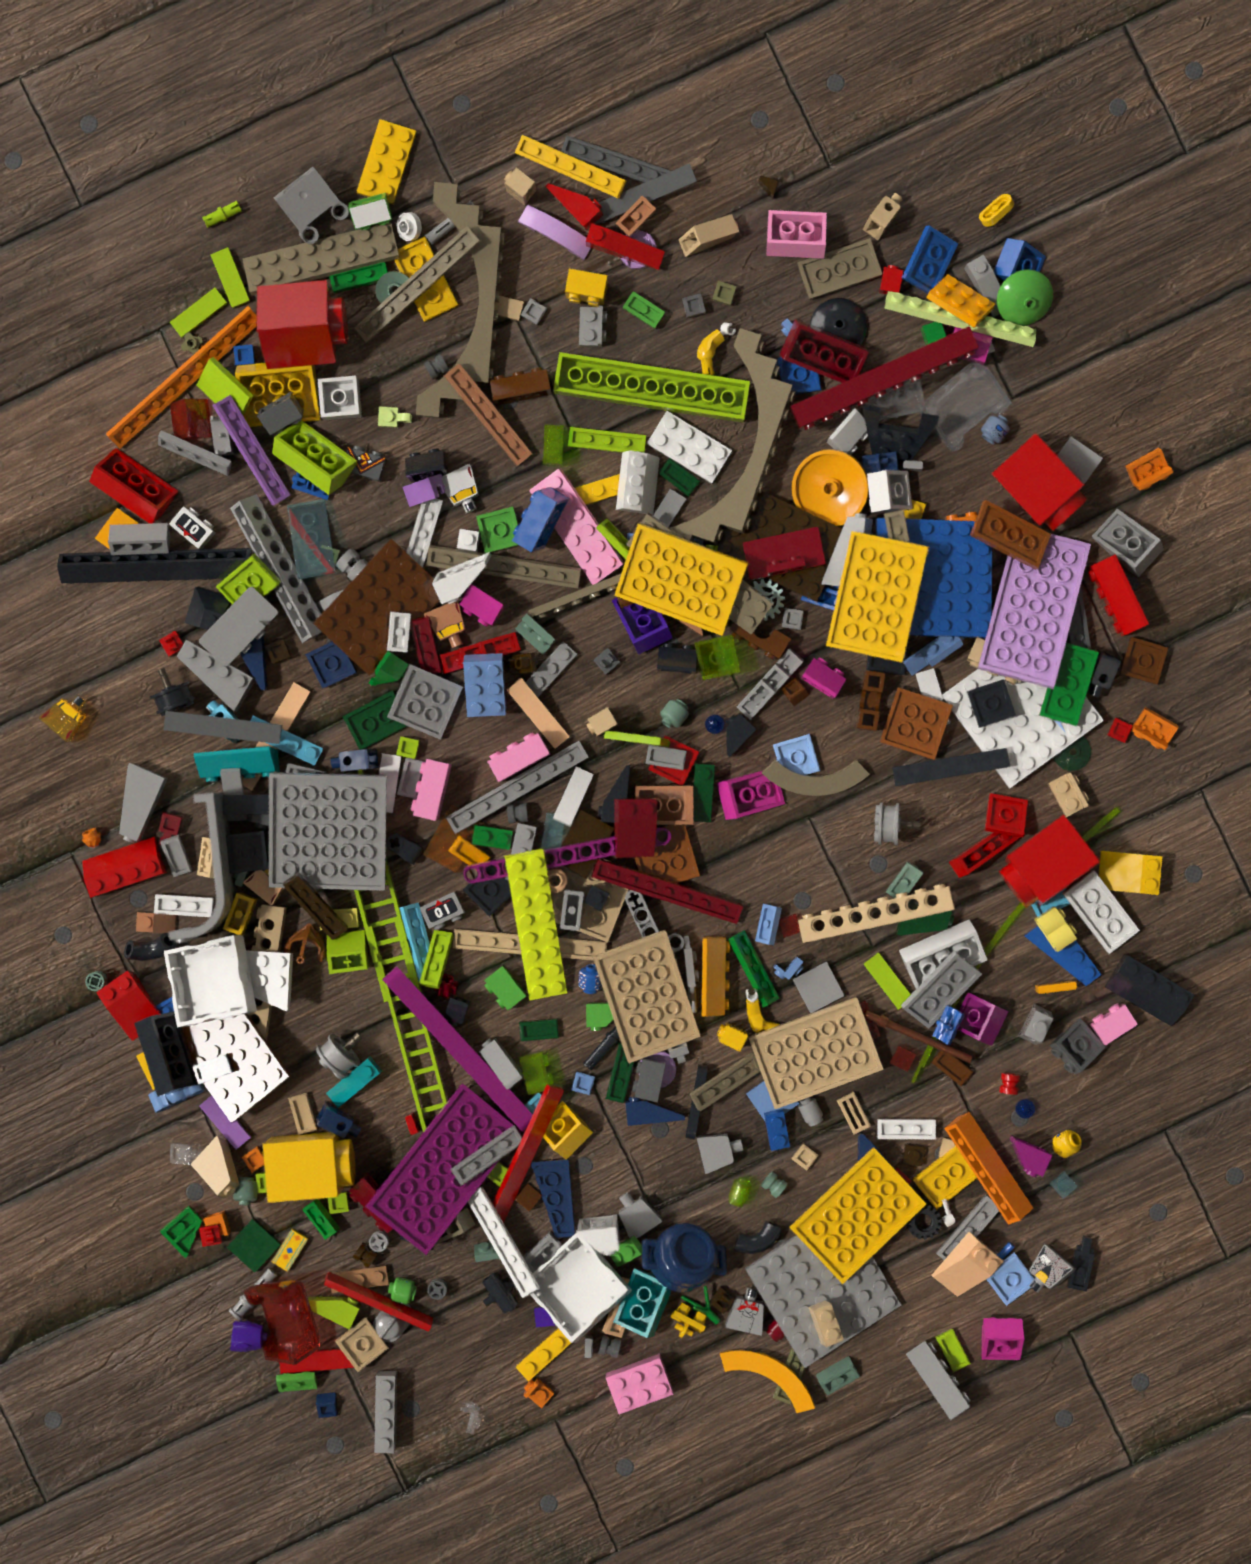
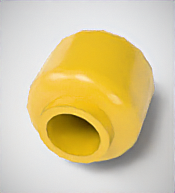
(1067, 1143)

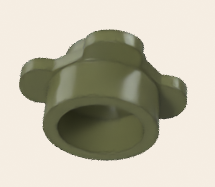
(196, 343)

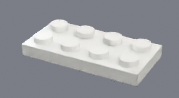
(689, 447)
(1100, 911)

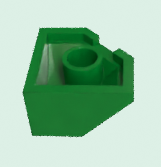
(389, 670)

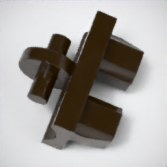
(521, 663)

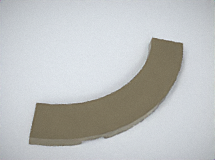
(815, 785)

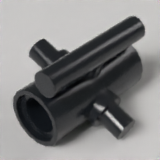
(499, 1292)

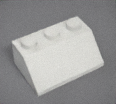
(637, 482)

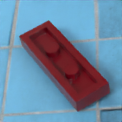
(425, 645)

